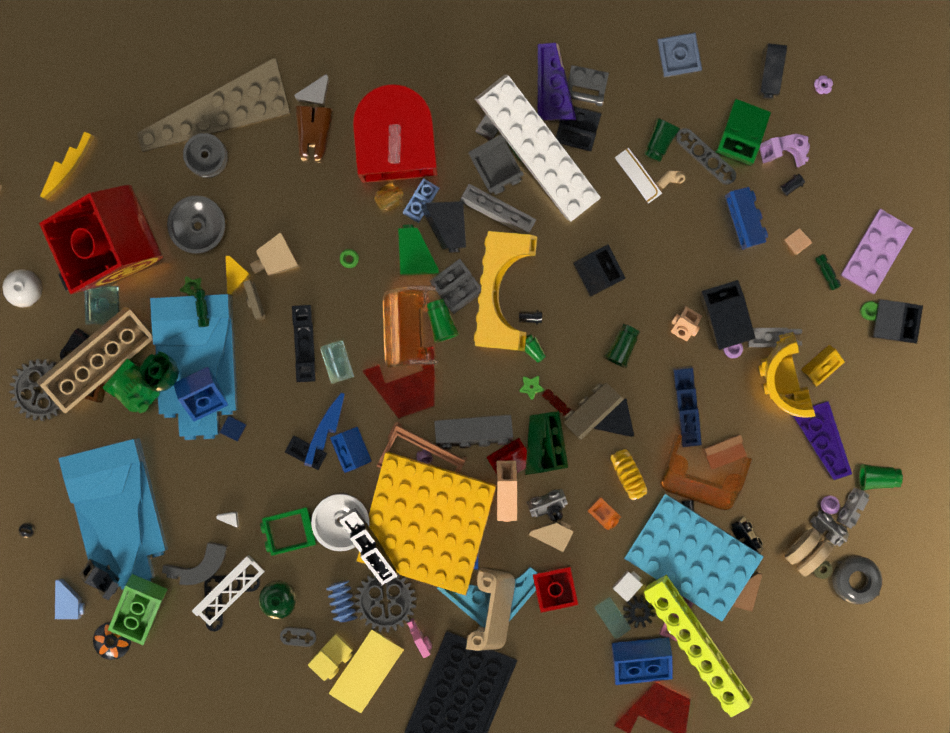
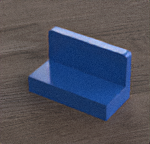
(350, 449)

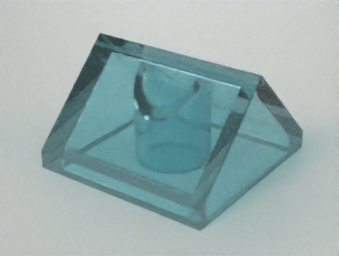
(101, 304)

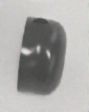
(841, 577)

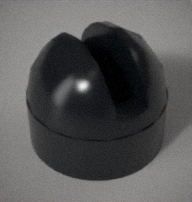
(559, 513)
(28, 526)

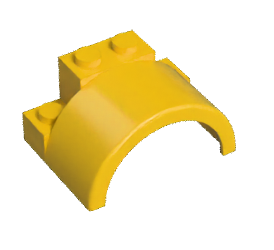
(783, 380)

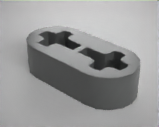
(299, 632)

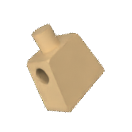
(274, 257)

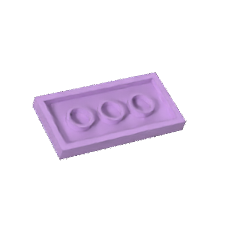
(876, 251)

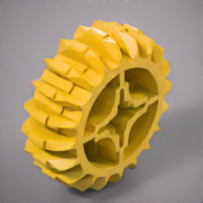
(629, 474)

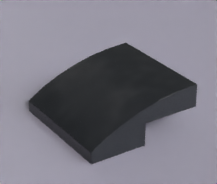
(579, 132)

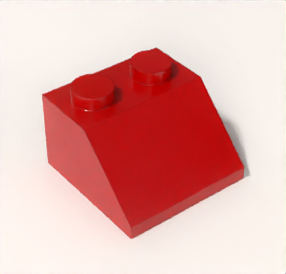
(555, 589)

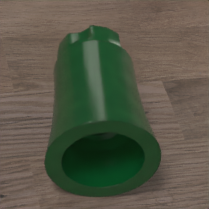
(660, 139)
(622, 346)

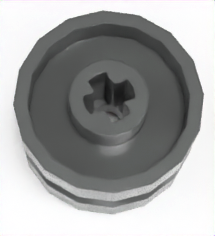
(194, 155)

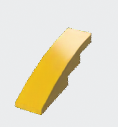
(61, 172)

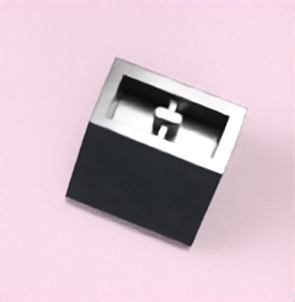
(599, 270)
(897, 321)

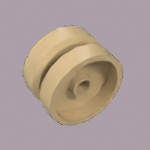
(808, 552)

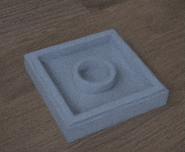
(679, 54)

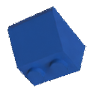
(200, 394)

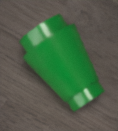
(534, 349)

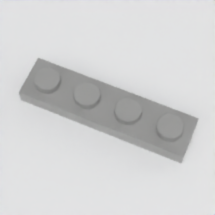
(497, 210)

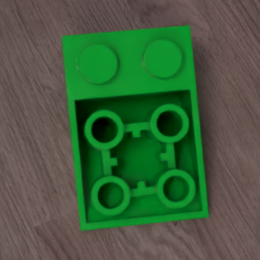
(743, 132)

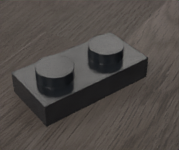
(298, 449)

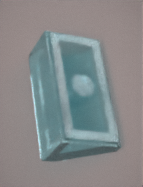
(337, 362)

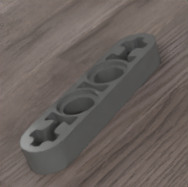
(703, 159)

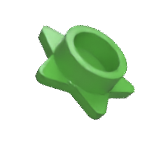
(188, 283)
(526, 387)

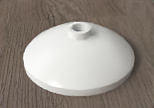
(325, 524)

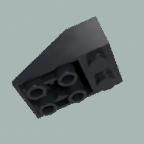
(727, 314)

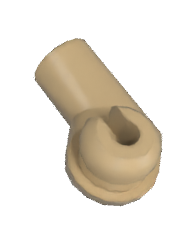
(671, 176)

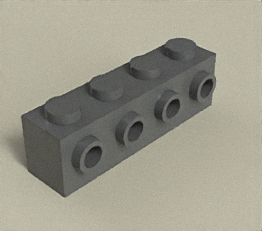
(473, 431)

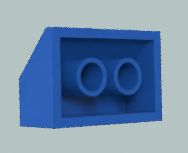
(746, 217)
(642, 661)

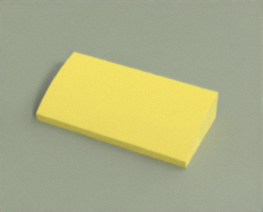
(366, 671)

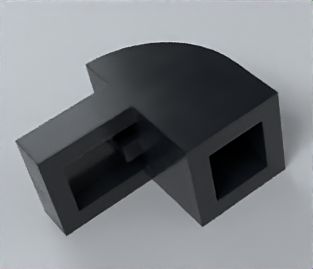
(100, 578)

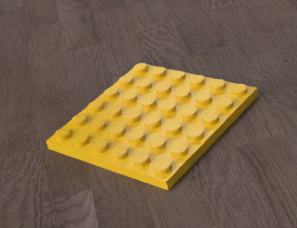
(430, 521)

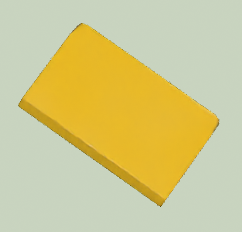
(823, 365)

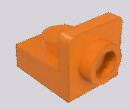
(604, 514)

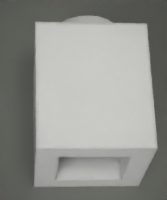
(628, 585)

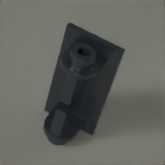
(744, 529)

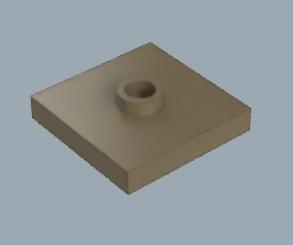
(253, 300)

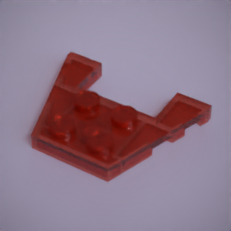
(409, 393)
(658, 706)

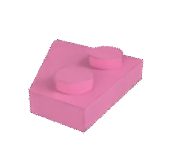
(423, 643)

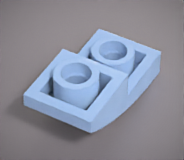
(424, 194)

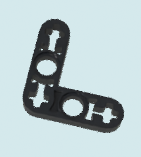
(218, 578)

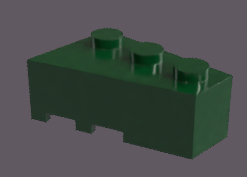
(545, 444)

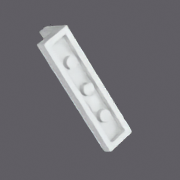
(220, 588)

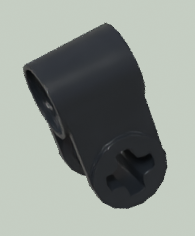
(74, 341)

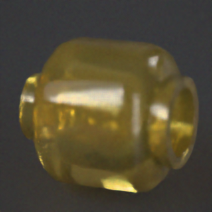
(388, 197)

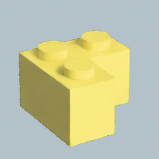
(327, 660)

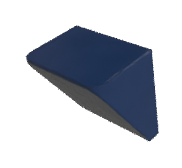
(233, 428)

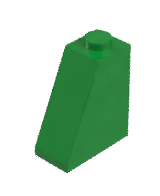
(414, 253)

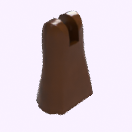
(312, 130)

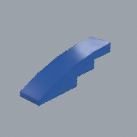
(327, 424)

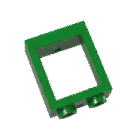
(306, 519)

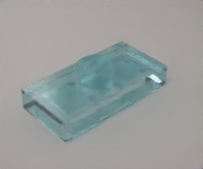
(612, 618)

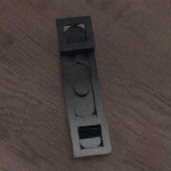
(304, 343)

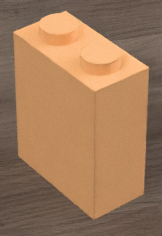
(506, 491)

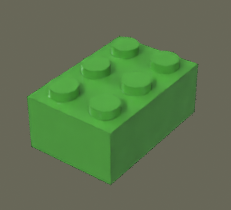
(137, 609)

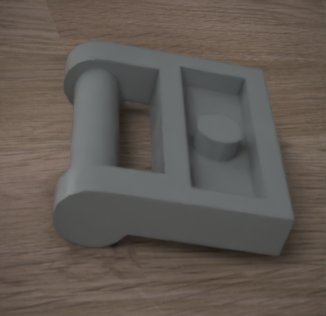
(587, 79)

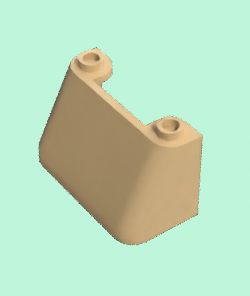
(501, 587)

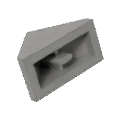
(315, 92)

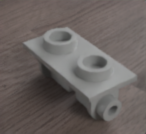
(538, 505)
(848, 514)
(836, 533)

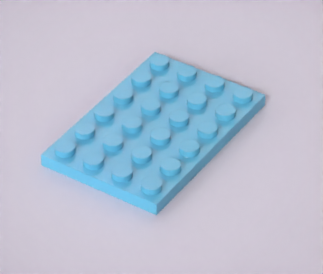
(696, 556)

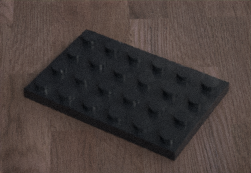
(461, 689)

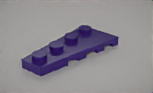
(553, 89)
(825, 440)

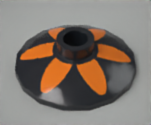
(110, 652)

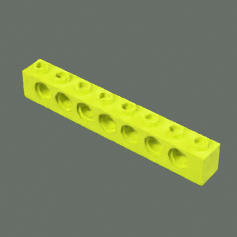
(698, 636)

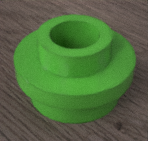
(344, 254)

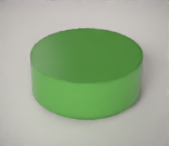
(868, 310)

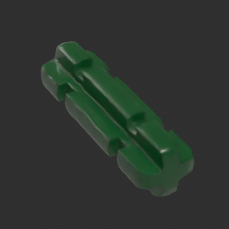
(828, 272)
(201, 308)

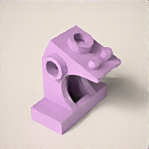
(773, 148)

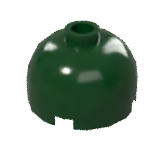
(159, 372)
(277, 599)

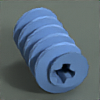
(341, 601)

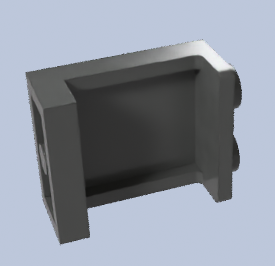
(496, 165)

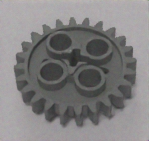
(25, 381)
(367, 602)

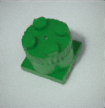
(128, 389)

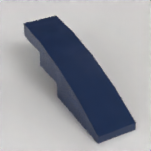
(687, 406)

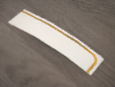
(638, 175)

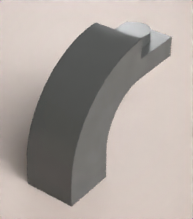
(212, 562)

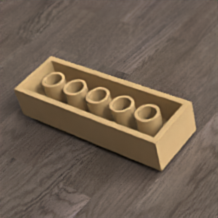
(95, 360)

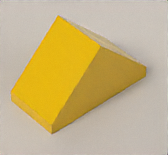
(235, 275)

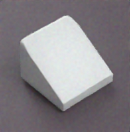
(229, 518)

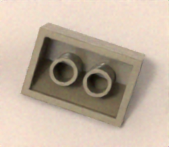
(592, 410)

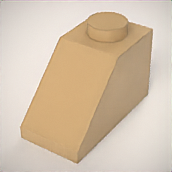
(553, 534)

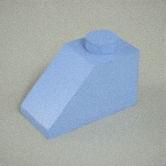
(67, 602)

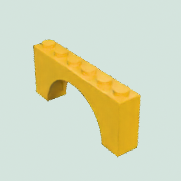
(500, 254)

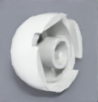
(22, 288)

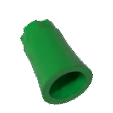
(441, 321)
(879, 477)

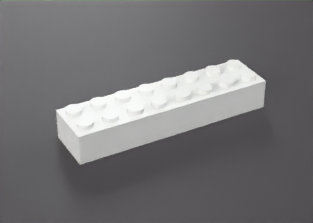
(537, 147)

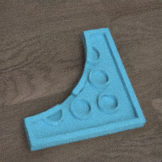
(477, 602)

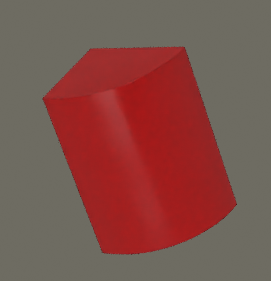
(512, 452)

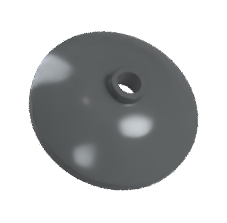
(183, 219)

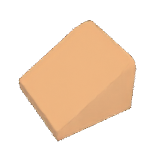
(798, 241)

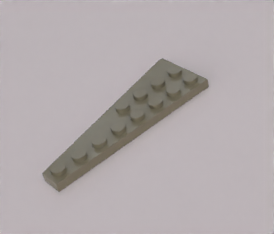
(241, 102)

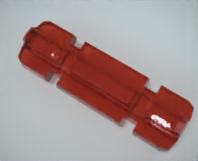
(556, 402)

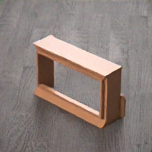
(397, 430)

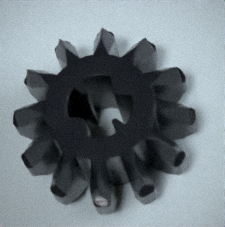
(639, 618)

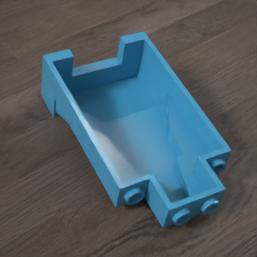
(193, 349)
(116, 508)

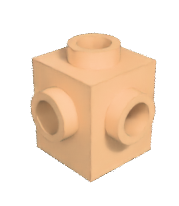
(686, 324)

